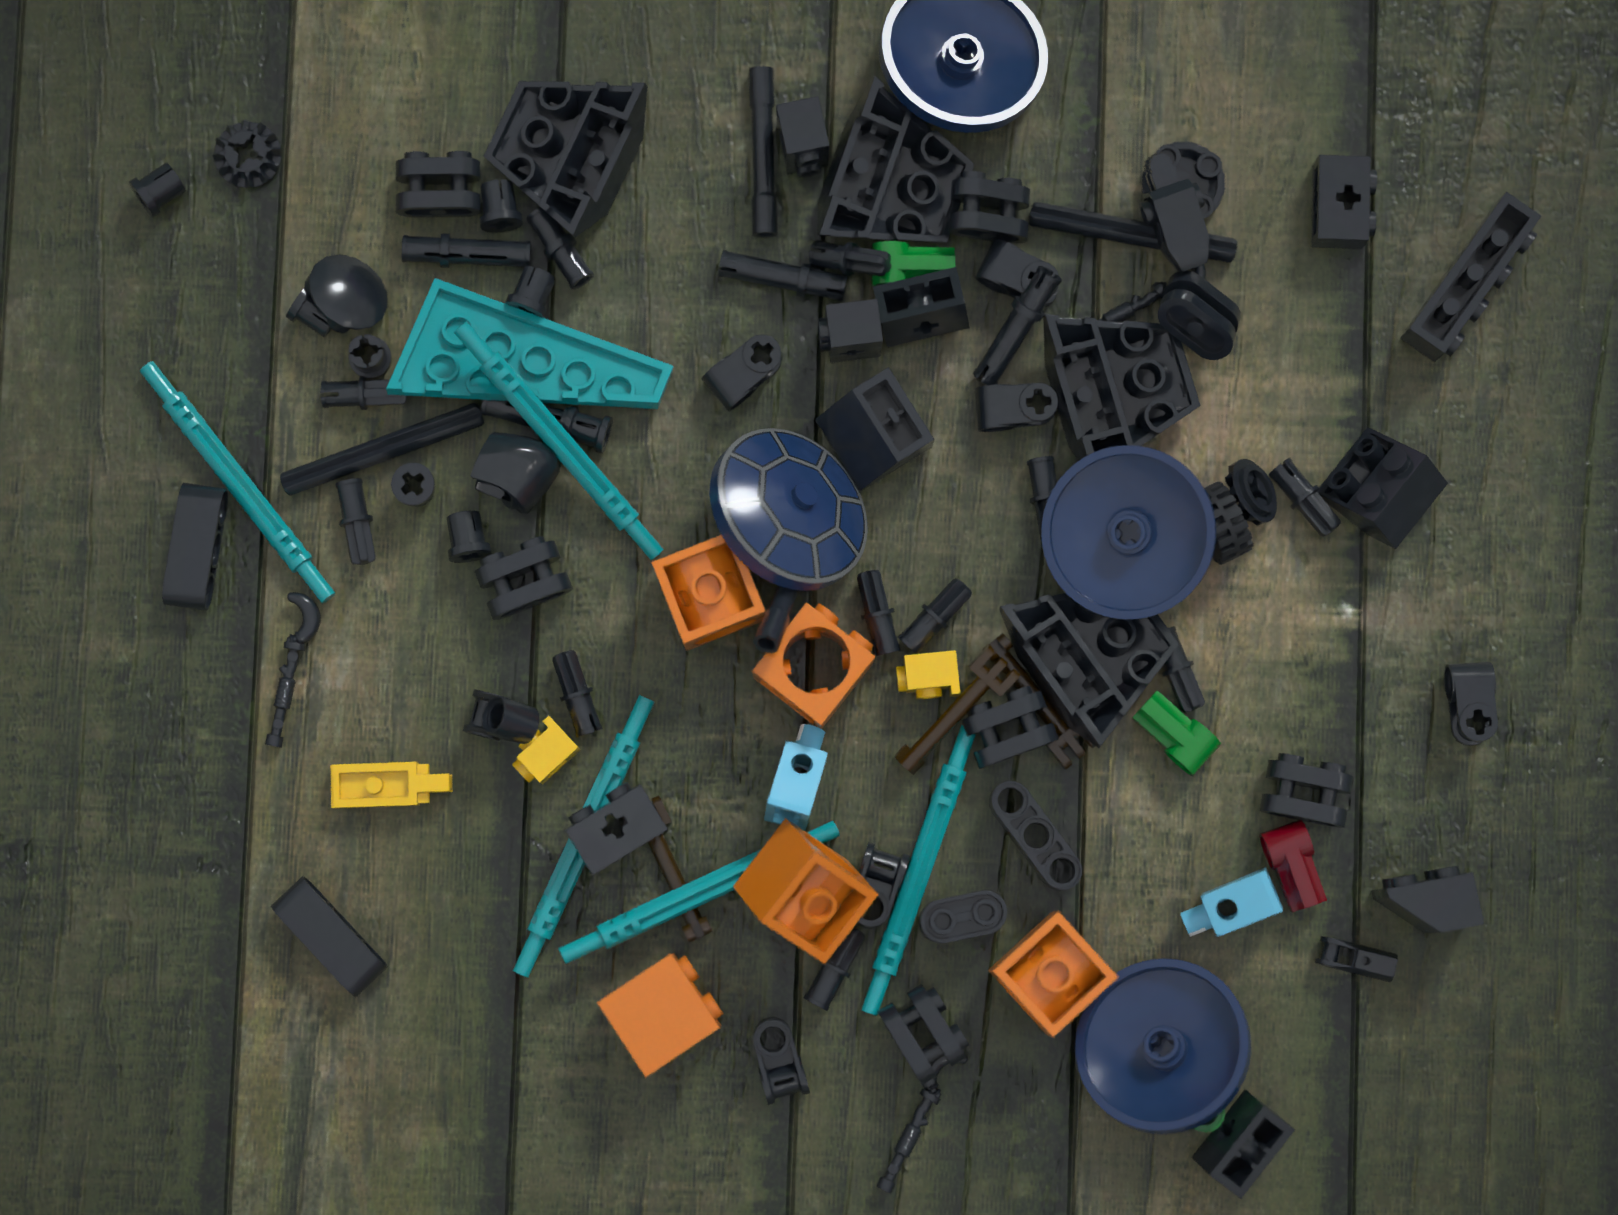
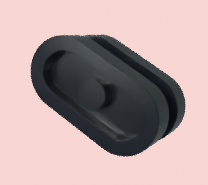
(420, 170)
(1004, 194)
(1199, 315)
(534, 556)
(1020, 705)
(1328, 779)
(963, 916)
(948, 1040)

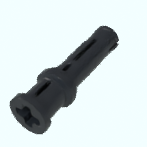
(581, 427)

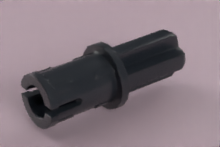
(850, 258)
(359, 393)
(1042, 481)
(1305, 497)
(356, 521)
(877, 613)
(935, 616)
(1182, 679)
(576, 693)
(834, 970)

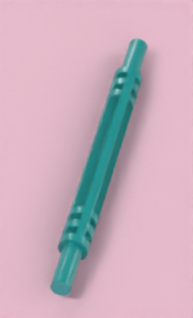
(559, 440)
(237, 482)
(570, 863)
(918, 872)
(671, 904)

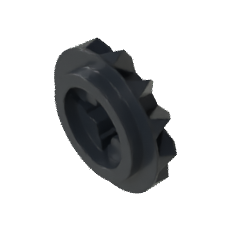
(252, 172)
(1252, 491)

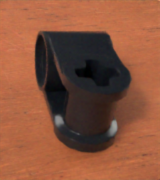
(1010, 269)
(737, 376)
(1005, 408)
(1471, 694)
(502, 718)
(883, 881)
(779, 1063)

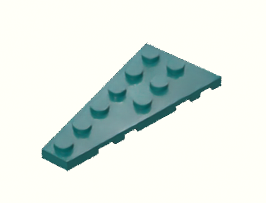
(549, 357)

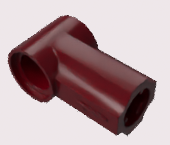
(1290, 855)

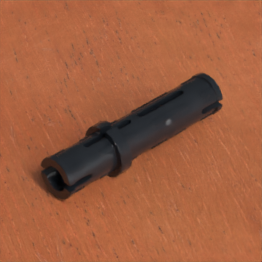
(465, 251)
(783, 275)
(1026, 311)

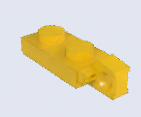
(385, 784)

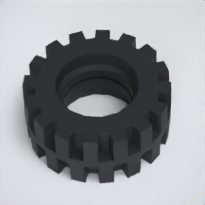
(1232, 532)

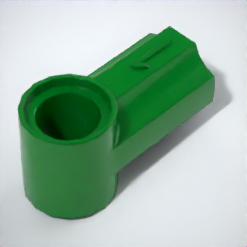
(912, 261)
(1184, 740)

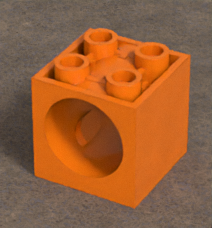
(708, 592)
(820, 703)
(805, 891)
(1052, 973)
(661, 1013)

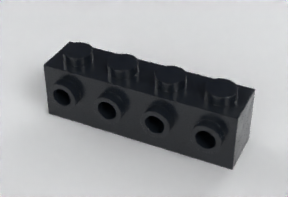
(1470, 277)

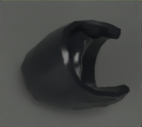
(515, 470)

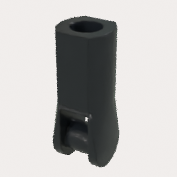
(1362, 959)

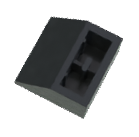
(875, 429)
(1383, 487)
(1434, 905)

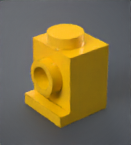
(929, 674)
(545, 753)

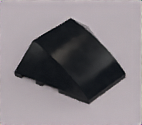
(570, 146)
(889, 175)
(1115, 381)
(1087, 661)

